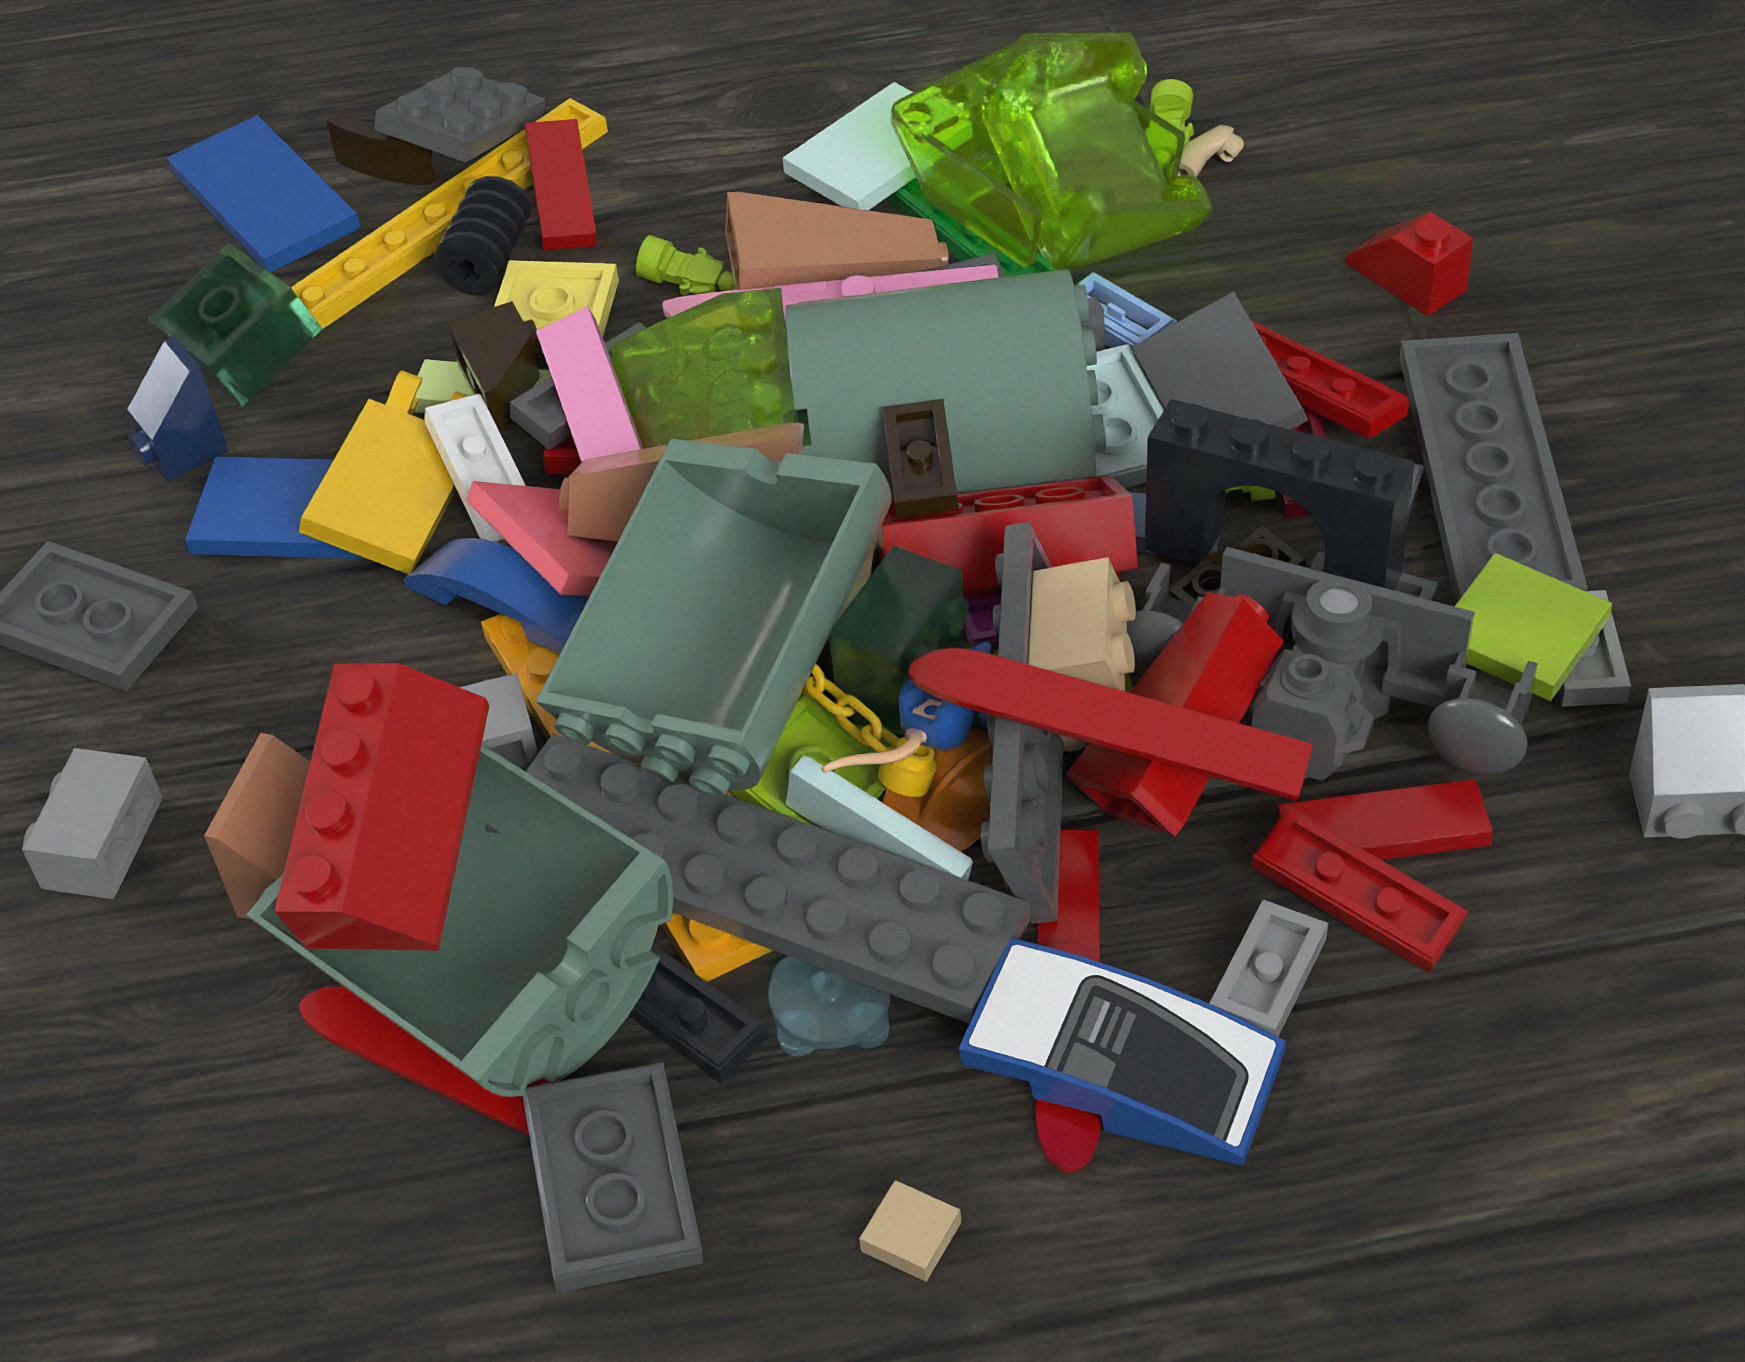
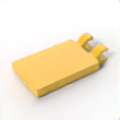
(383, 484)

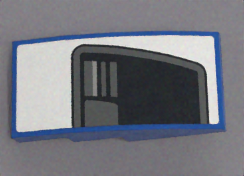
(1124, 1050)

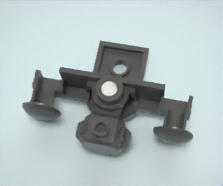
(1348, 659)

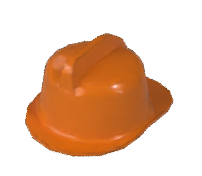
(957, 795)

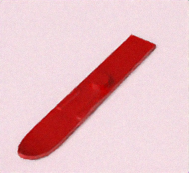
(1115, 719)
(362, 1030)
(1066, 1133)

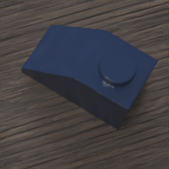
(174, 415)

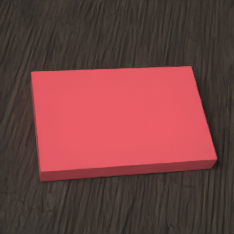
(538, 531)

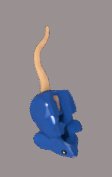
(925, 723)

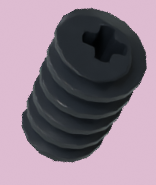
(482, 235)

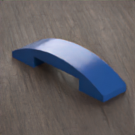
(502, 582)

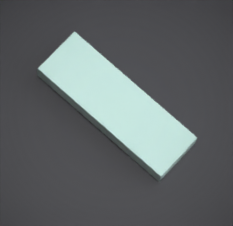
(854, 814)

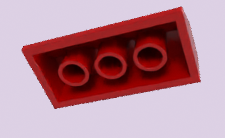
(1071, 518)
(382, 811)

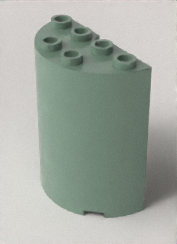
(993, 348)
(715, 610)
(535, 944)

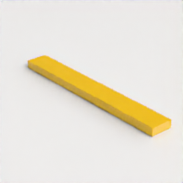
(419, 229)

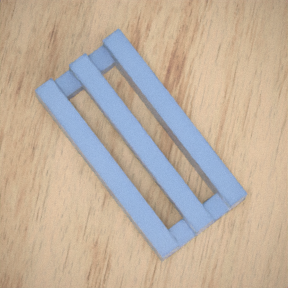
(1120, 303)

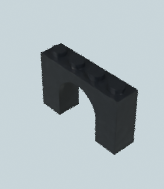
(1348, 490)

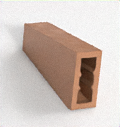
(805, 242)
(608, 488)

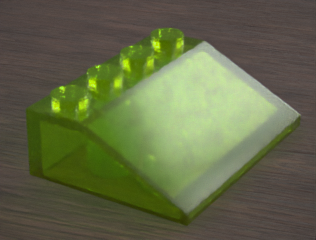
(709, 369)

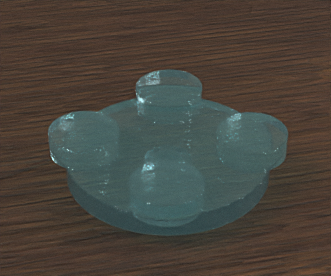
(824, 1009)

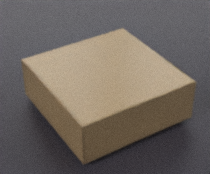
(910, 1230)

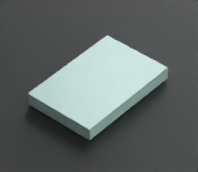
(857, 156)
(1128, 413)

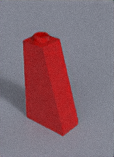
(1206, 668)

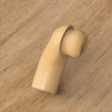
(1199, 150)

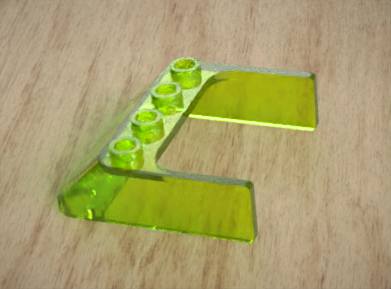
(961, 170)

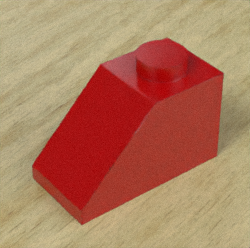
(1417, 261)

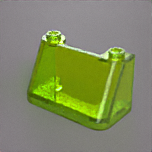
(1079, 151)

